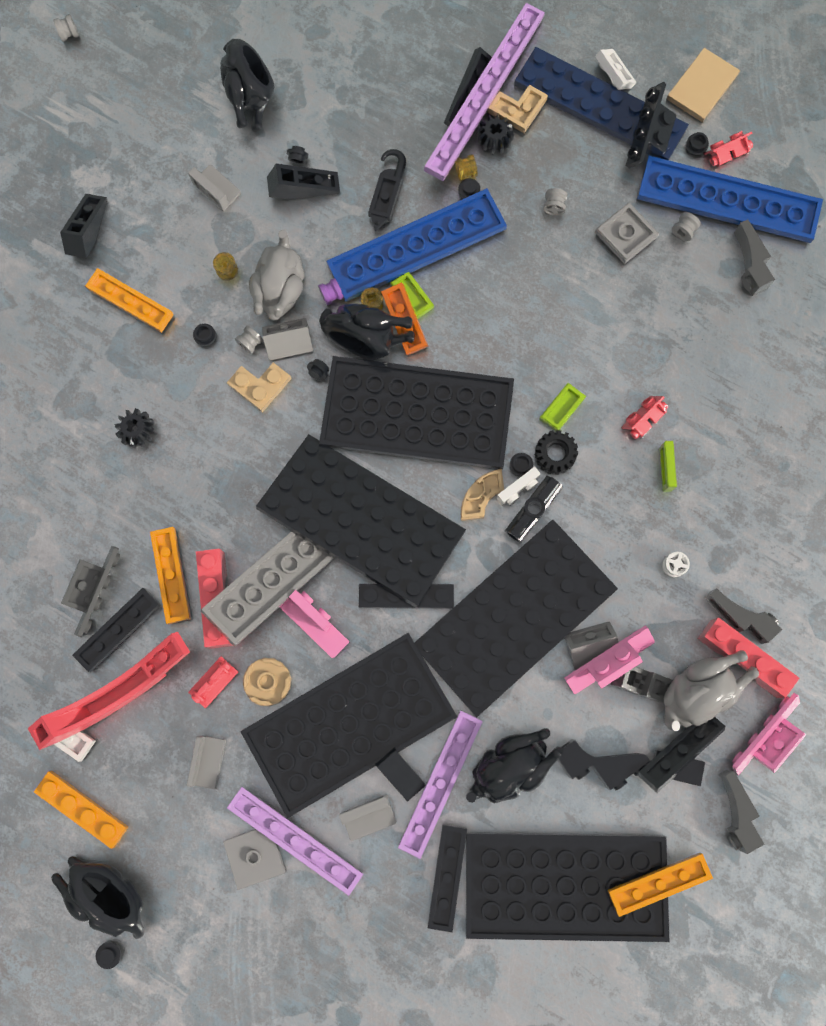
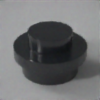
(697, 143)
(297, 154)
(468, 187)
(204, 334)
(318, 369)
(521, 464)
(108, 955)

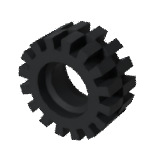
(560, 439)

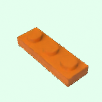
(400, 306)

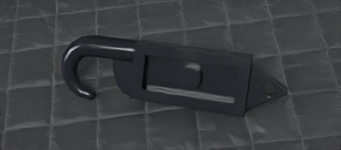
(387, 190)

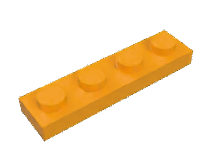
(129, 300)
(170, 575)
(81, 809)
(660, 884)

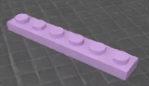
(440, 784)
(295, 841)

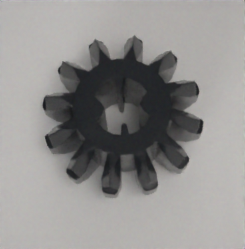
(495, 134)
(126, 431)

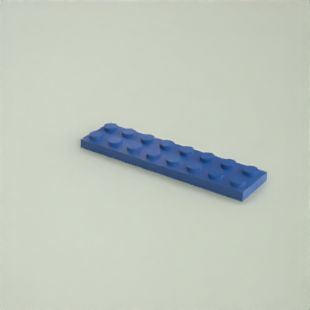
(730, 199)
(417, 244)

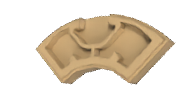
(480, 494)

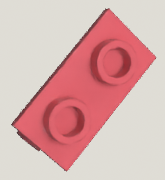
(721, 151)
(653, 409)
(212, 682)

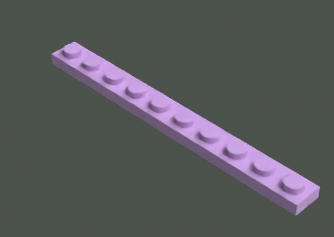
(483, 92)

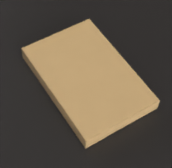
(703, 84)

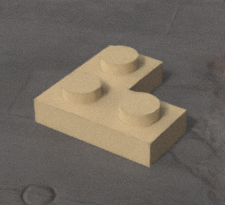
(520, 112)
(259, 391)

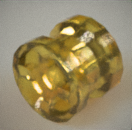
(466, 167)
(228, 271)
(369, 293)

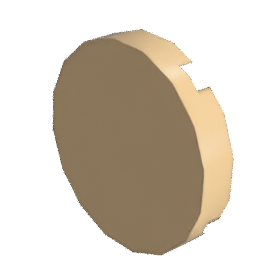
(267, 682)

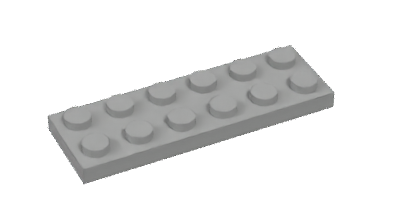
(265, 587)

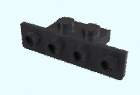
(653, 127)

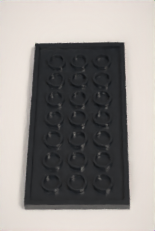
(417, 412)
(361, 520)
(514, 617)
(347, 724)
(559, 886)

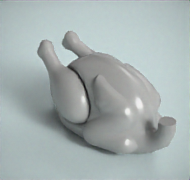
(277, 279)
(705, 690)

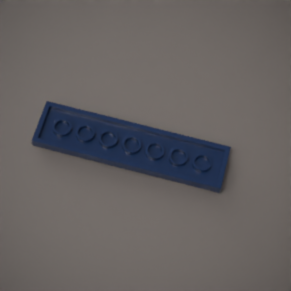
(589, 98)

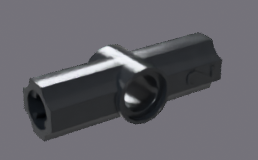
(542, 497)

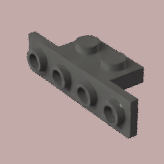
(86, 587)

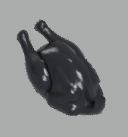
(246, 81)
(364, 330)
(513, 767)
(102, 897)

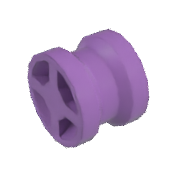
(330, 291)

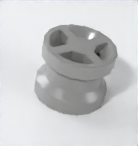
(66, 27)
(555, 201)
(686, 226)
(249, 339)

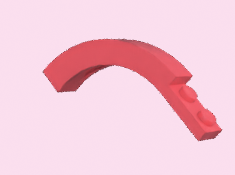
(112, 697)

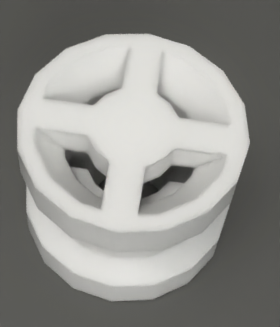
(680, 563)

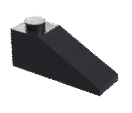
(301, 182)
(83, 226)

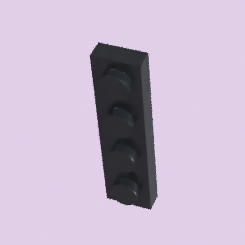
(473, 72)
(437, 597)
(116, 630)
(680, 753)
(447, 878)

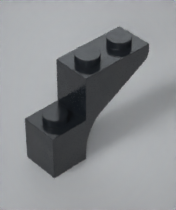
(611, 769)

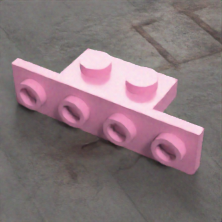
(314, 623)
(612, 662)
(774, 741)

